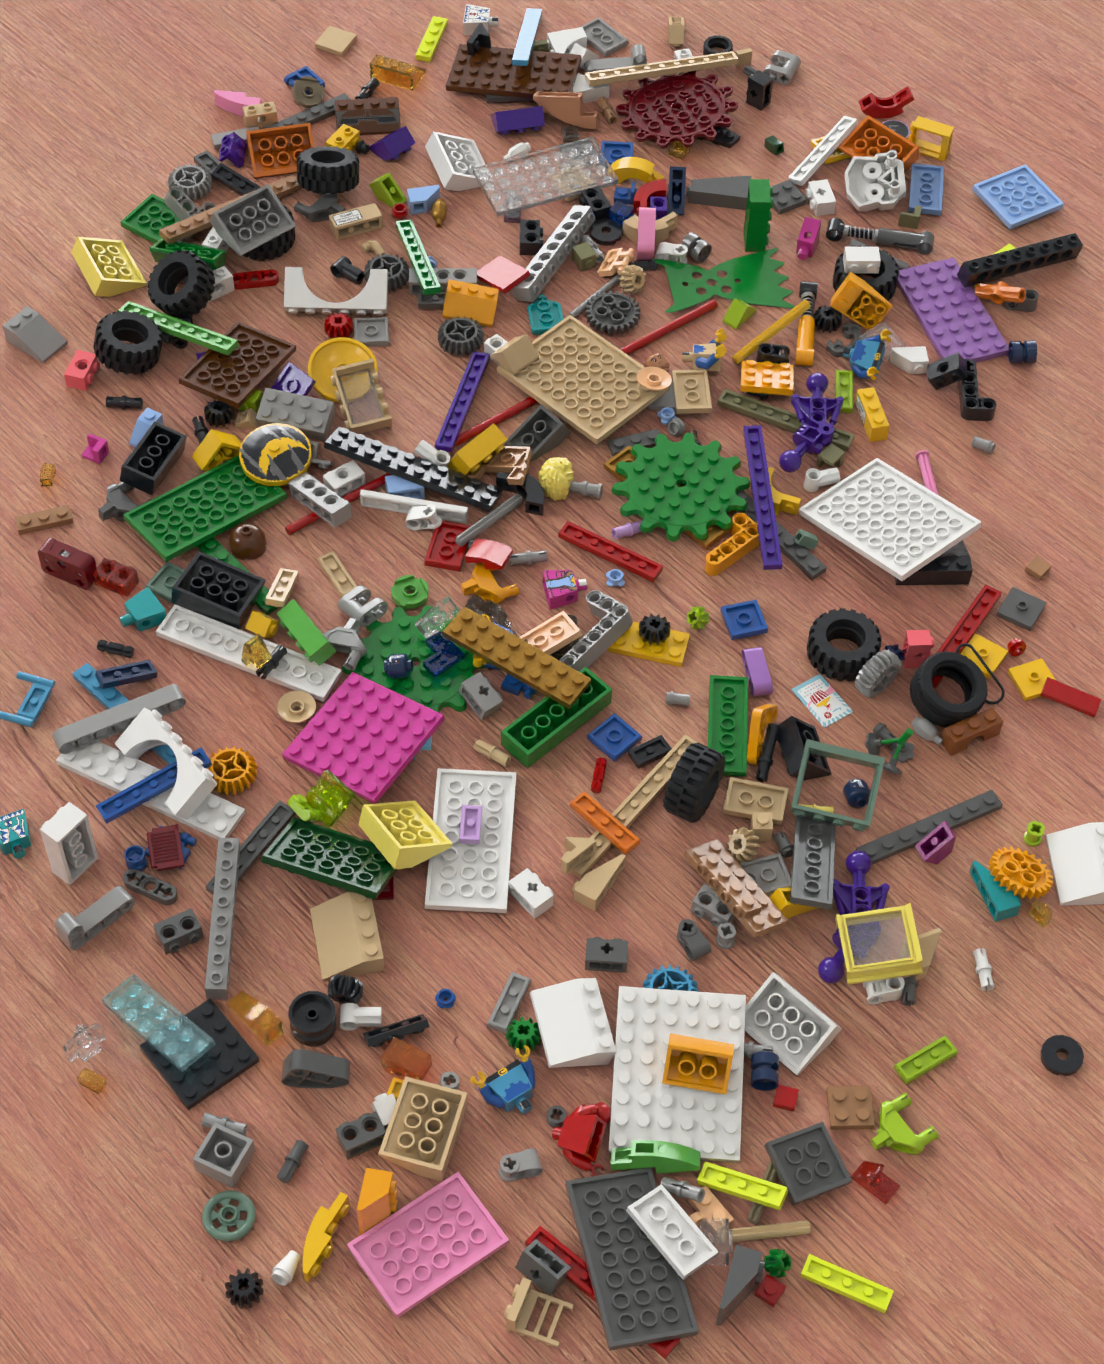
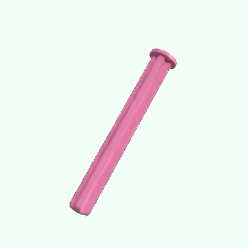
(923, 458)

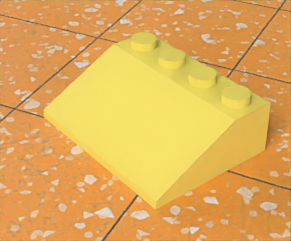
(107, 266)
(403, 832)

